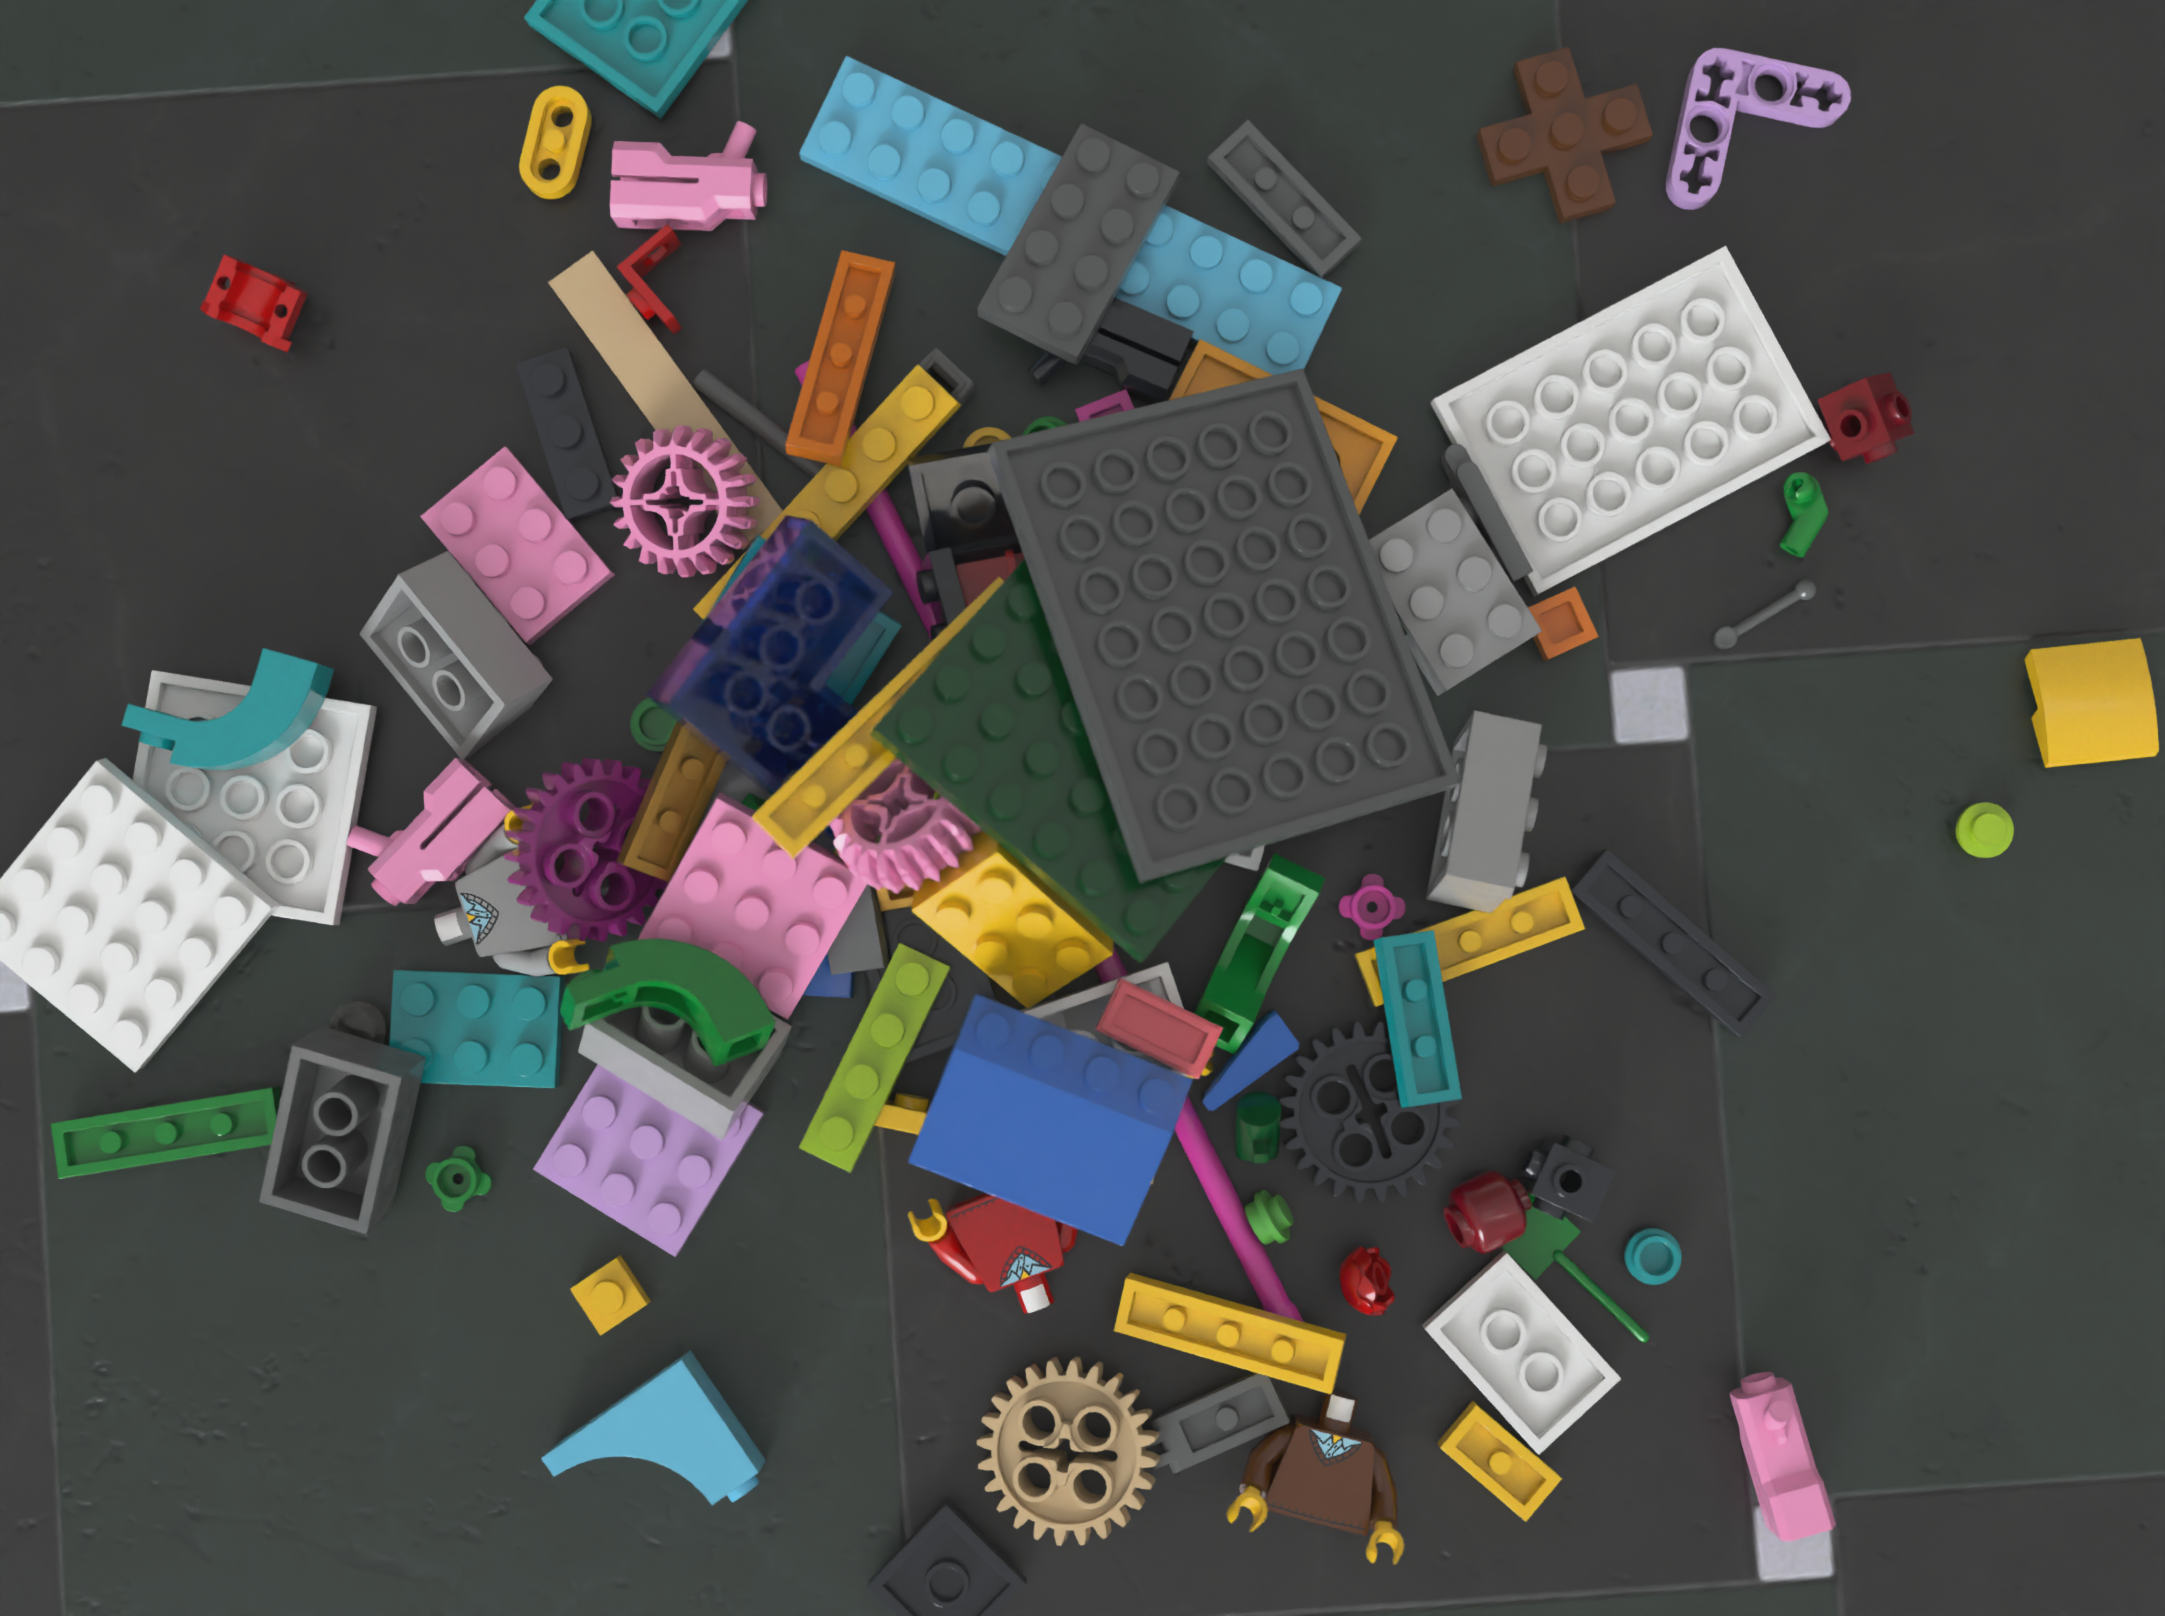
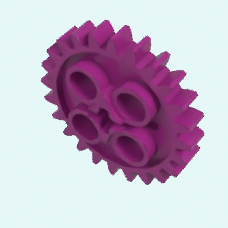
(555, 828)

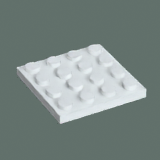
(273, 820)
(124, 914)

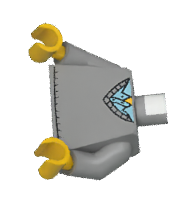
(496, 919)

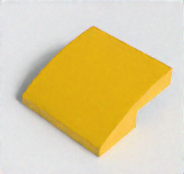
(2093, 702)

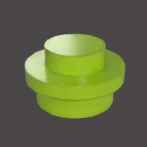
(1984, 830)

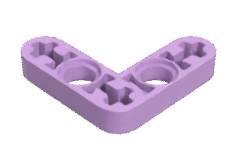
(1740, 95)

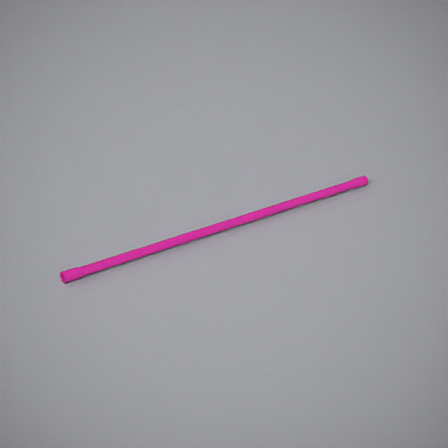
(1189, 1126)

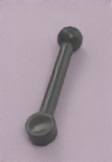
(1727, 637)

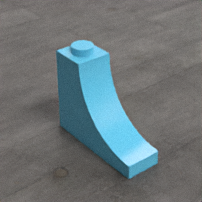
(673, 1422)

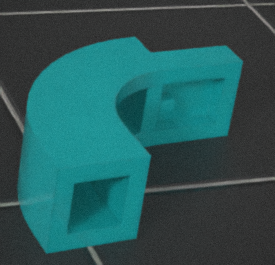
(267, 721)

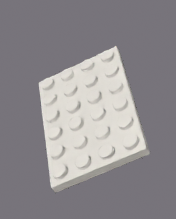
(1633, 419)

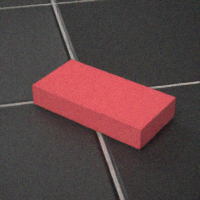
(1158, 1028)

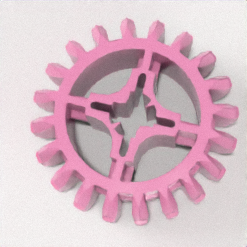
(685, 523)
(916, 831)

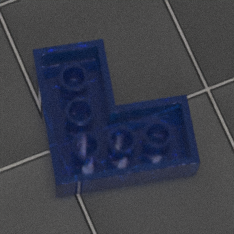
(763, 654)

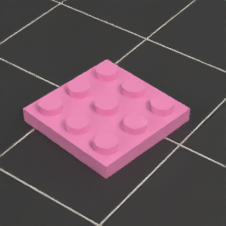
(756, 903)

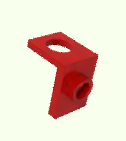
(638, 265)

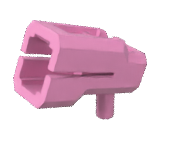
(685, 189)
(440, 841)
(1780, 1458)

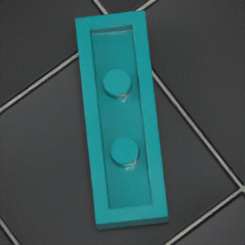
(1417, 1019)

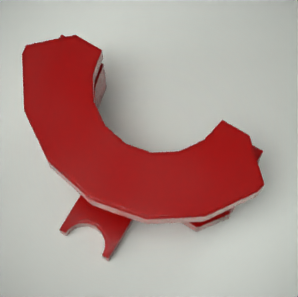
(254, 301)

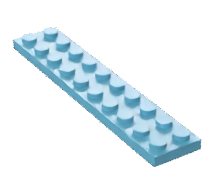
(989, 180)

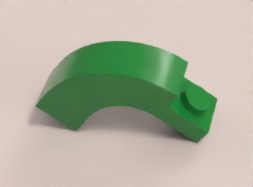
(1256, 948)
(681, 980)

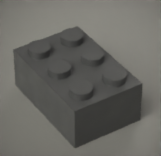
(342, 1129)

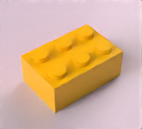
(1010, 922)

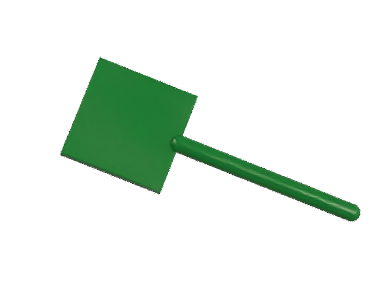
(1545, 1242)

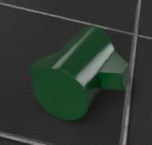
(1257, 1127)

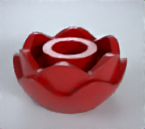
(1365, 1281)

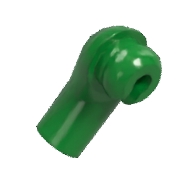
(1807, 512)

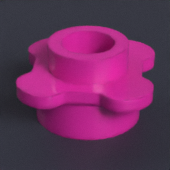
(1355, 907)

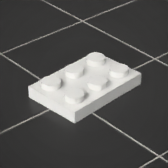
(1521, 1352)

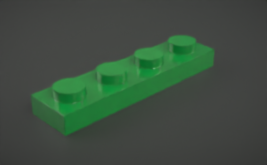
(165, 1132)

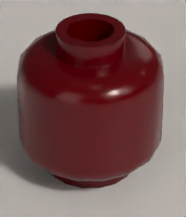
(1487, 1211)

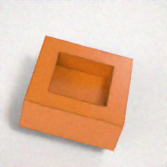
(1563, 624)

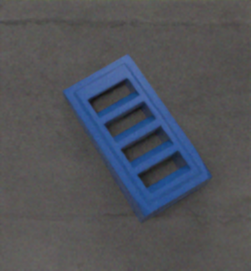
(1258, 1053)

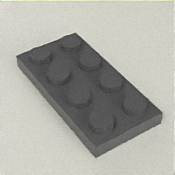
(1078, 244)

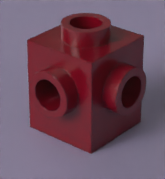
(1867, 418)

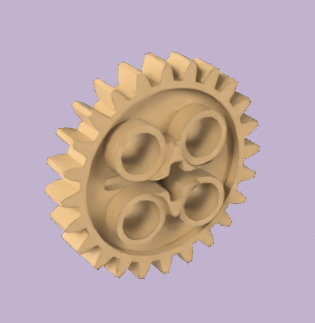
(1067, 1502)

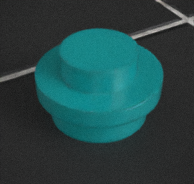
(1652, 1256)

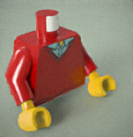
(998, 1245)

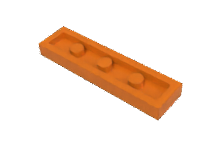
(840, 358)

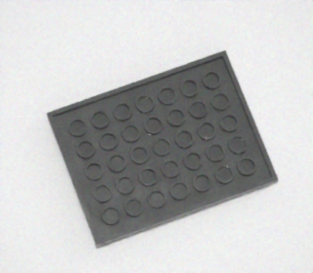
(1221, 621)

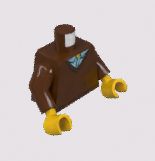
(1323, 1476)

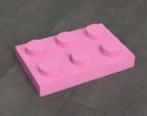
(517, 545)

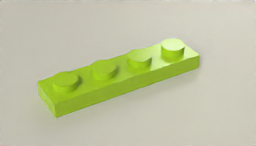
(875, 1058)

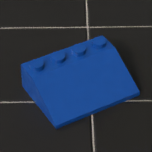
(1049, 1120)

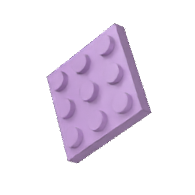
(641, 1159)

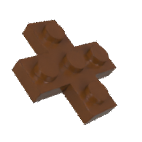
(1564, 135)

